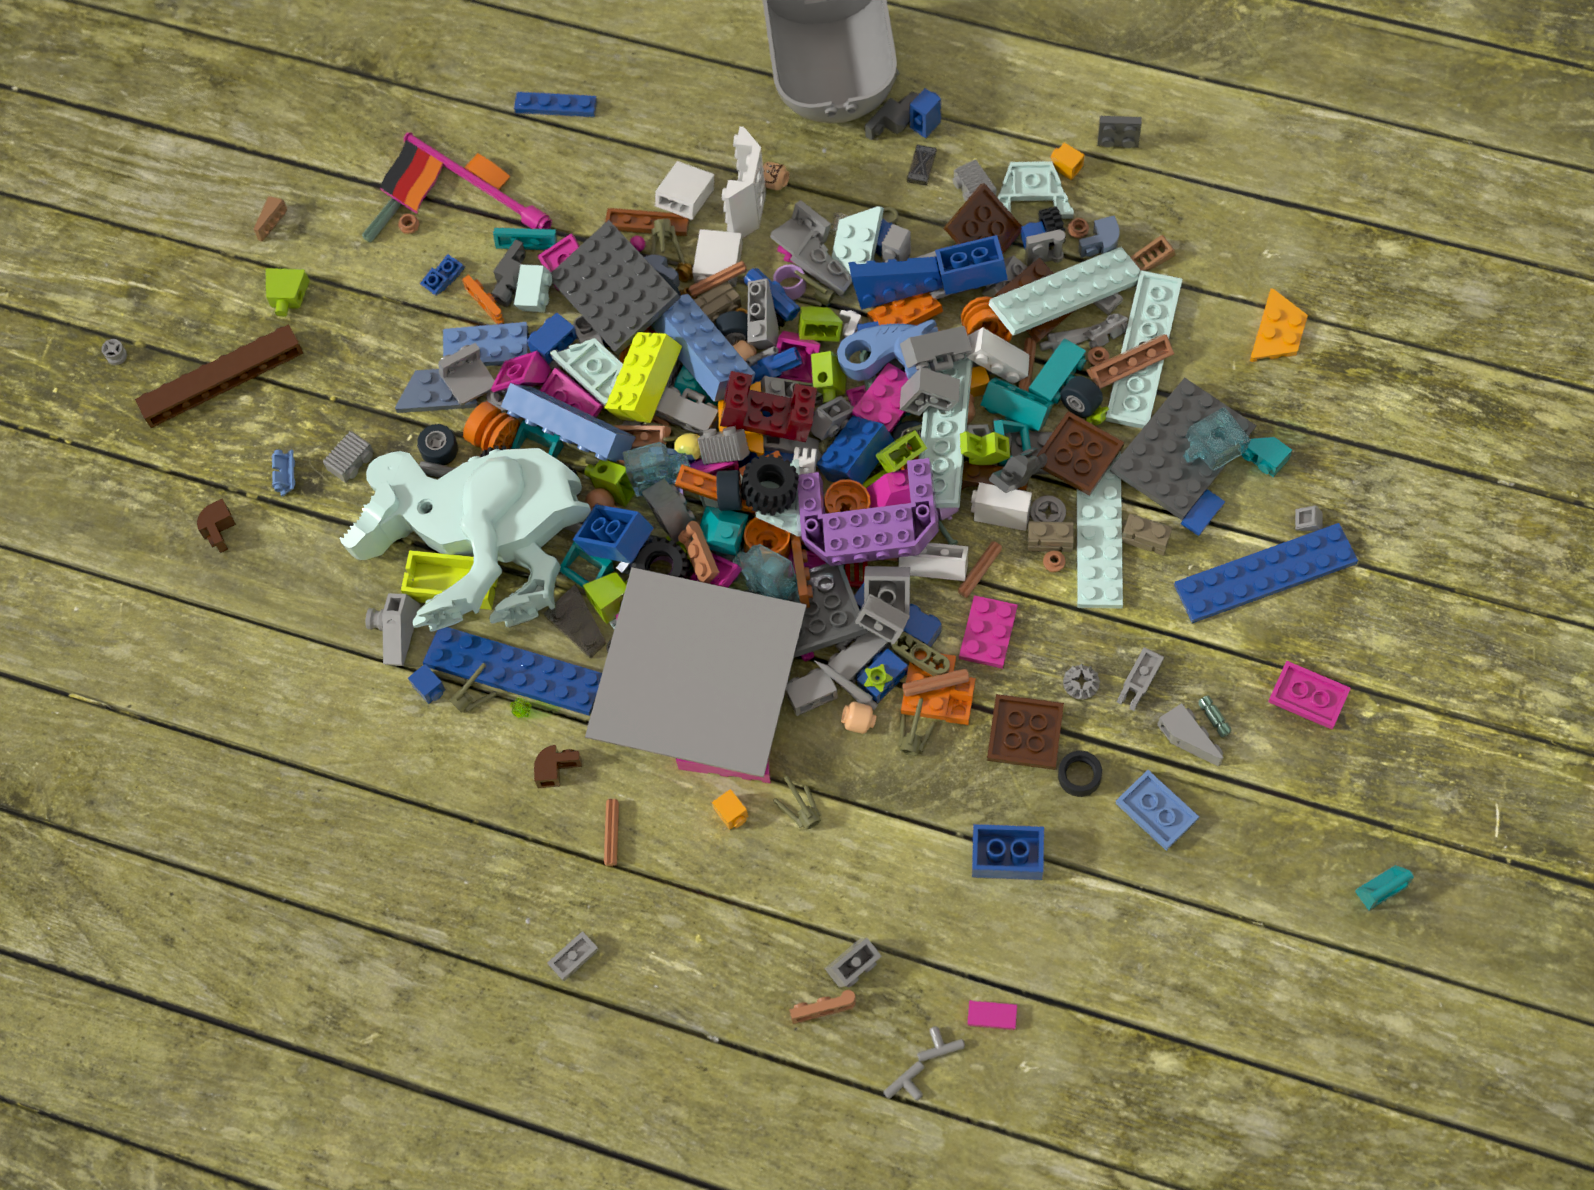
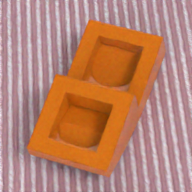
(487, 171)
(960, 702)

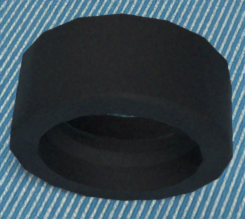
(1081, 756)

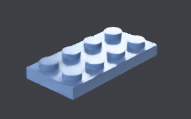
(495, 342)

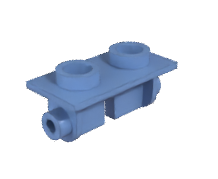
(284, 479)

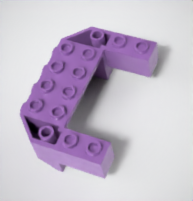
(869, 532)

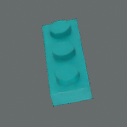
(531, 238)

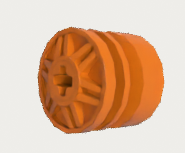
(979, 315)
(490, 427)
(846, 496)
(768, 535)

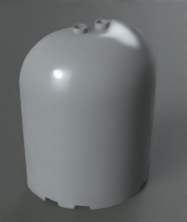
(831, 56)

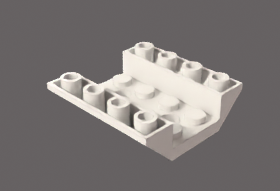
(745, 197)

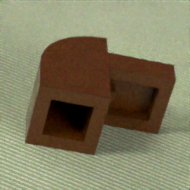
(214, 520)
(550, 761)

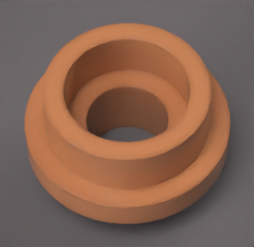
(408, 219)
(1078, 223)
(1093, 360)
(1054, 567)

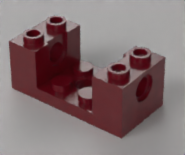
(789, 418)

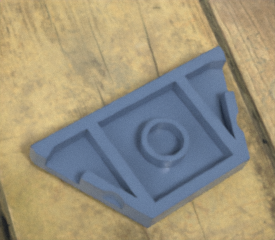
(428, 393)

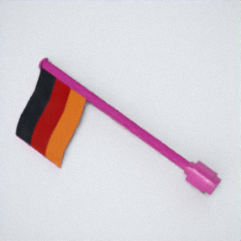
(418, 170)

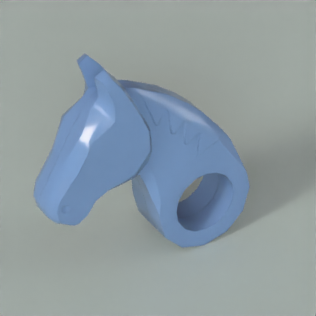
(884, 346)

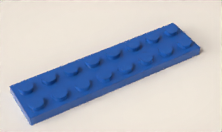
(1265, 573)
(514, 670)

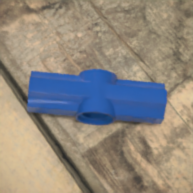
(782, 303)
(776, 364)

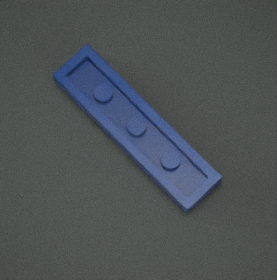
(555, 104)

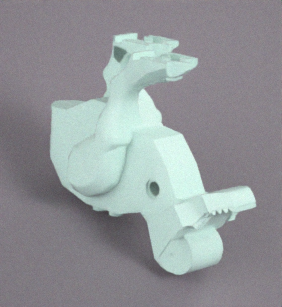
(484, 508)

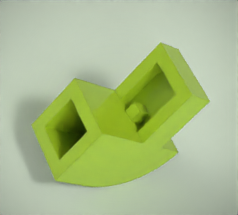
(986, 449)

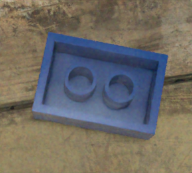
(971, 265)
(855, 451)
(613, 533)
(1008, 852)

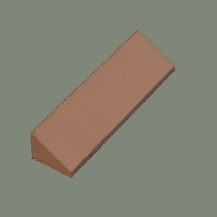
(1131, 361)
(646, 434)

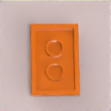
(906, 311)
(935, 701)

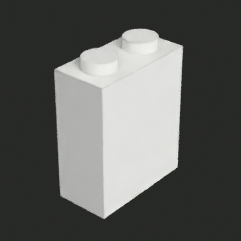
(684, 190)
(715, 253)
(1000, 508)

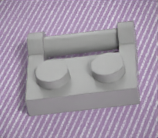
(1038, 246)

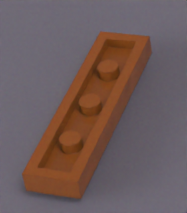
(643, 221)
(802, 572)

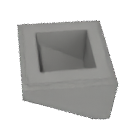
(1308, 519)

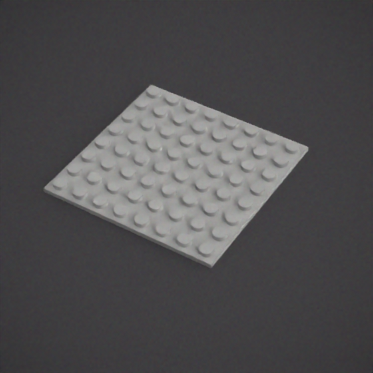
(696, 672)

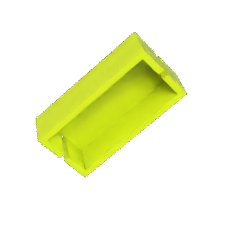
(643, 377)
(437, 573)

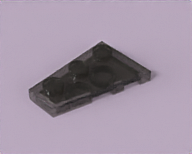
(576, 622)

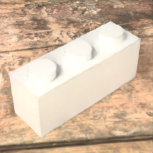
(998, 356)
(938, 561)

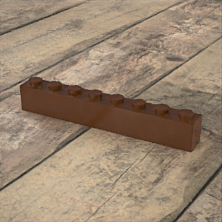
(219, 376)

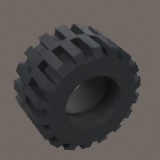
(772, 470)
(663, 548)

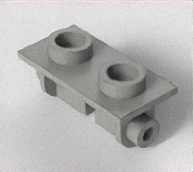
(1114, 325)

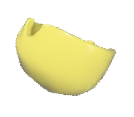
(688, 444)

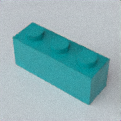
(1058, 371)
(1016, 404)

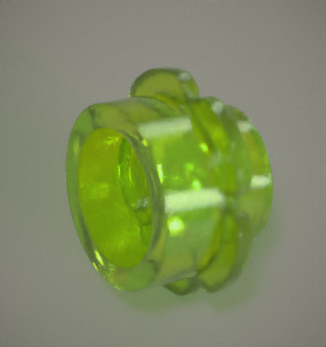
(520, 708)

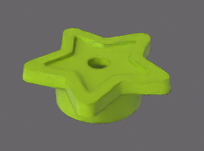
(1098, 416)
(874, 672)

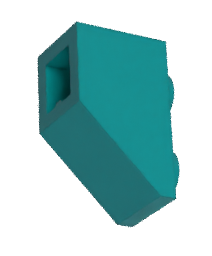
(1268, 454)

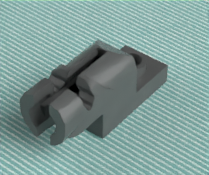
(891, 115)
(507, 274)
(1018, 470)

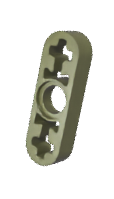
(938, 658)

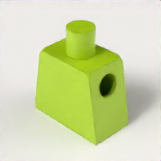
(285, 289)
(815, 324)
(828, 375)
(898, 454)
(612, 478)
(606, 595)

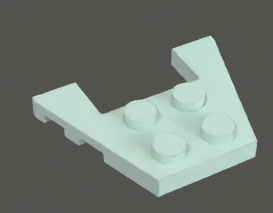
(1034, 183)

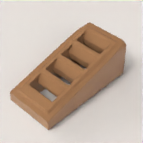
(269, 217)
(1153, 246)

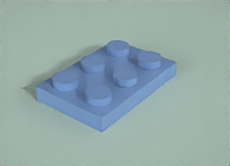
(1157, 810)

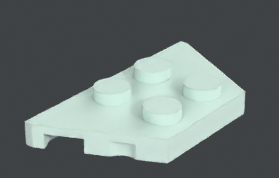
(857, 237)
(591, 366)
(790, 518)

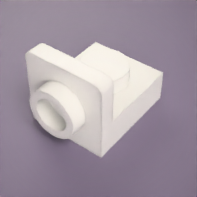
(850, 320)

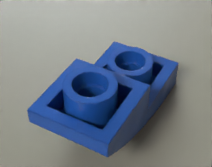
(441, 277)
(1202, 512)

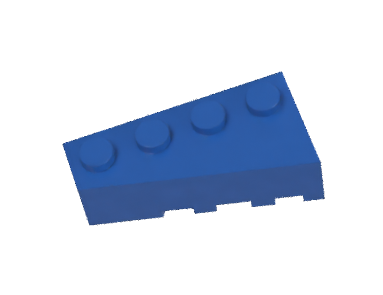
(894, 280)

